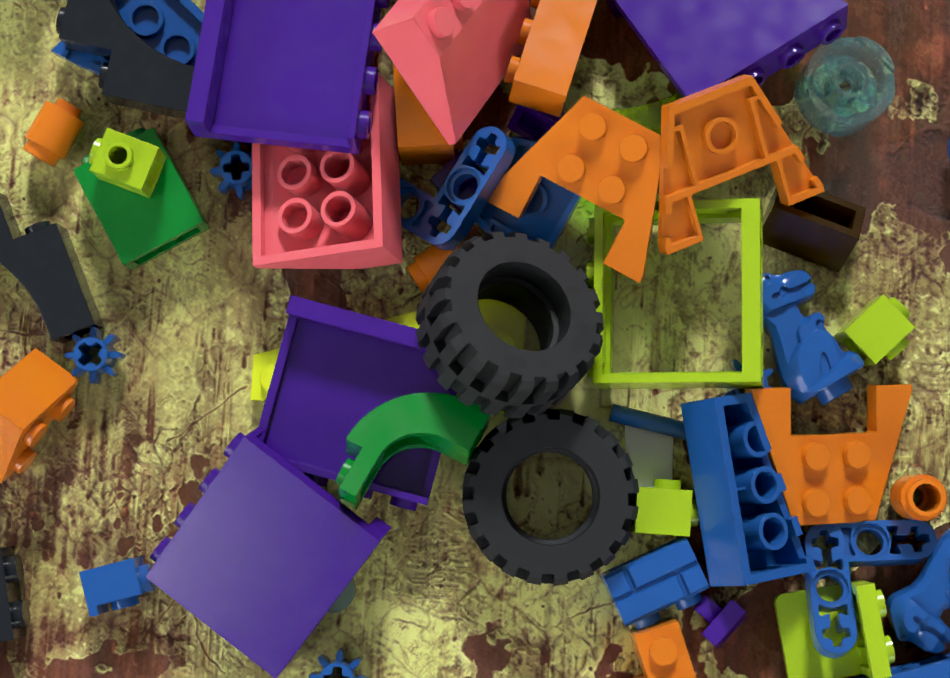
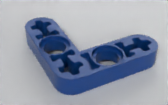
(436, 210)
(846, 555)

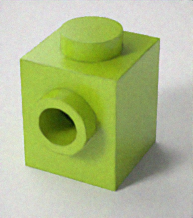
(126, 162)
(877, 330)
(665, 509)

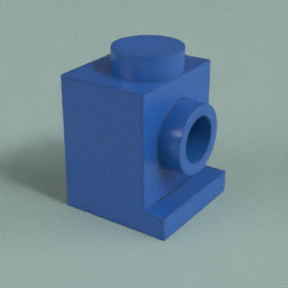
(116, 584)

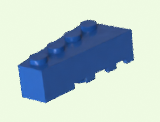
(740, 495)

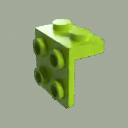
(870, 653)

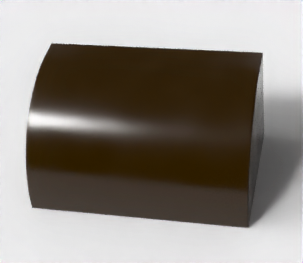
(814, 229)

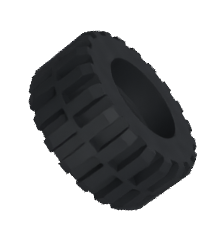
(543, 290)
(611, 507)

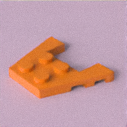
(717, 139)
(602, 161)
(834, 474)

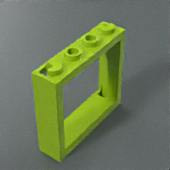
(601, 278)

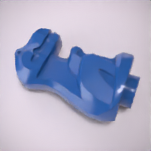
(801, 347)
(917, 608)

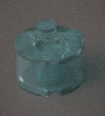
(867, 71)

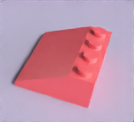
(452, 53)
(330, 205)

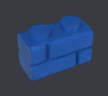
(655, 582)

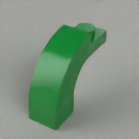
(406, 423)

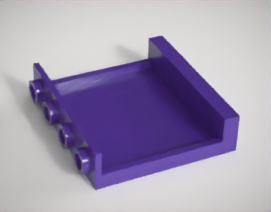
(722, 39)
(286, 72)
(329, 377)
(262, 553)

